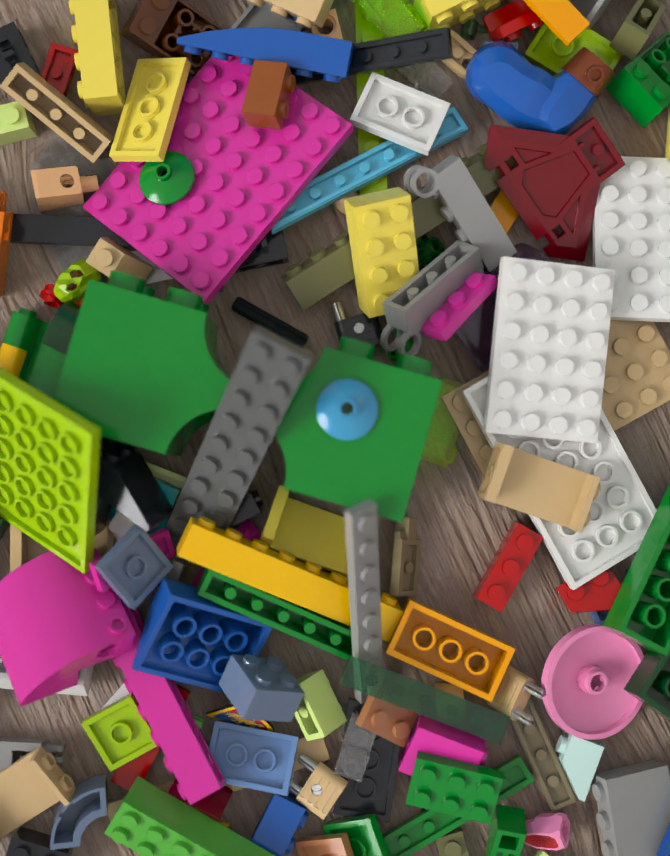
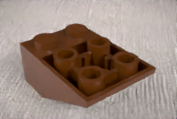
(157, 25)

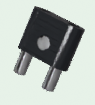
(357, 327)

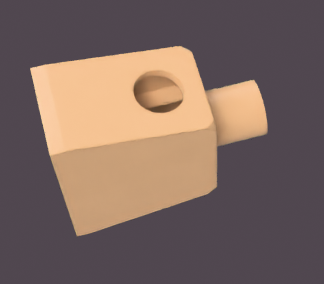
(51, 187)

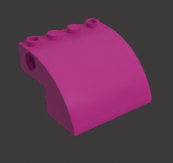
(56, 626)

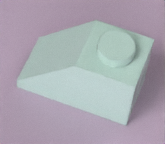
(579, 761)

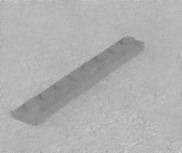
(364, 584)

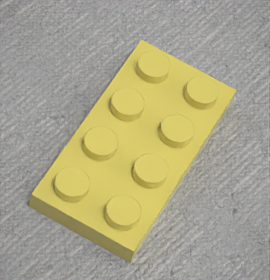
(150, 110)

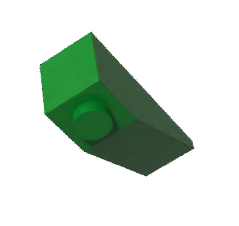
(506, 832)

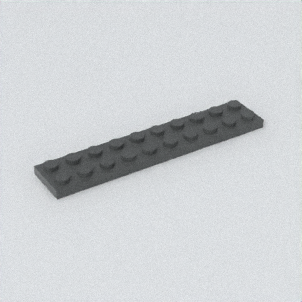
(240, 431)

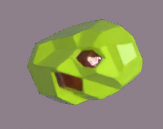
(74, 281)

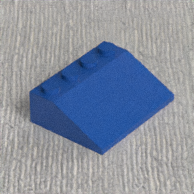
(194, 637)

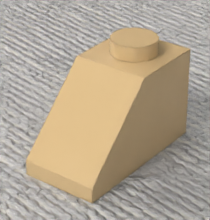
(111, 256)

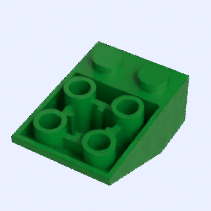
(645, 82)

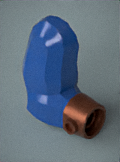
(531, 96)

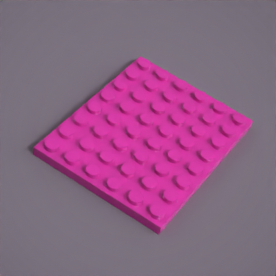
(240, 183)

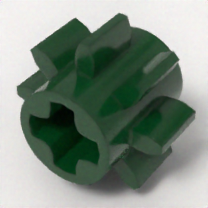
(428, 250)

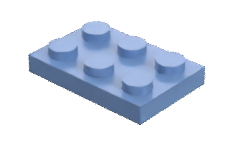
(254, 757)

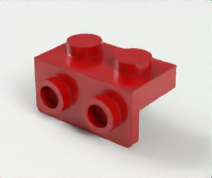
(509, 20)

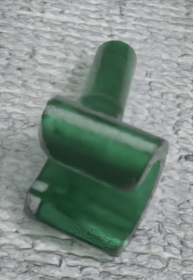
(470, 29)

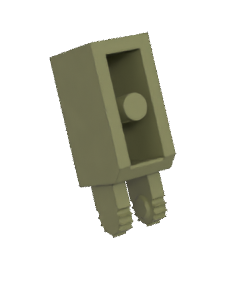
(637, 27)

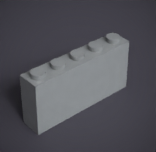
(633, 808)

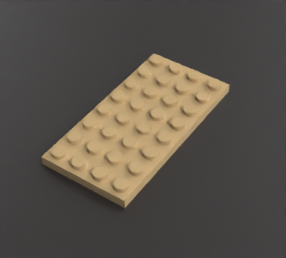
(633, 384)

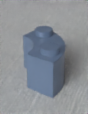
(86, 805)

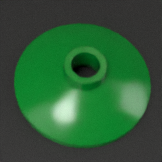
(173, 185)

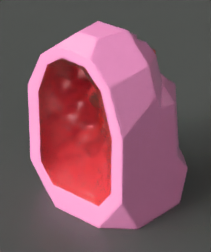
(548, 831)

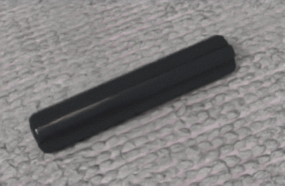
(269, 322)

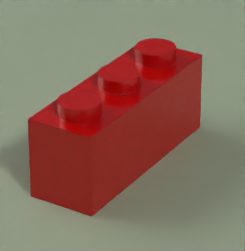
(507, 566)

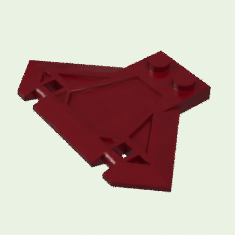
(554, 180)

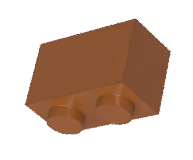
(268, 94)

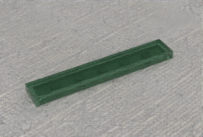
(424, 700)

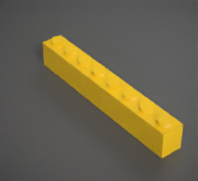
(276, 572)

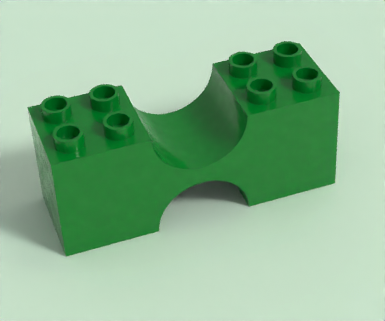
(155, 378)

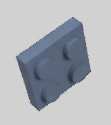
(134, 566)

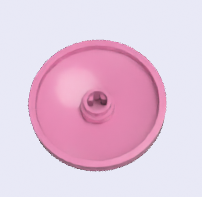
(587, 682)

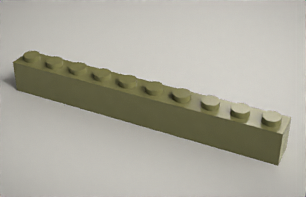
(333, 266)

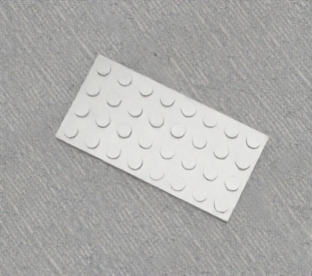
(617, 514)

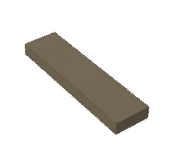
(544, 760)

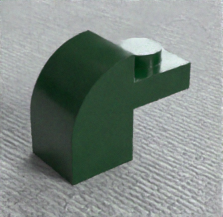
(62, 327)

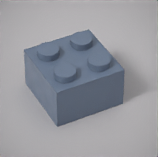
(261, 688)

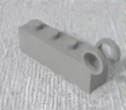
(464, 207)
(426, 292)

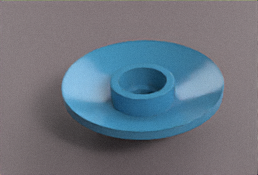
(352, 425)

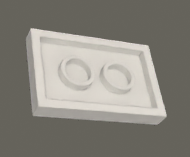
(399, 113)

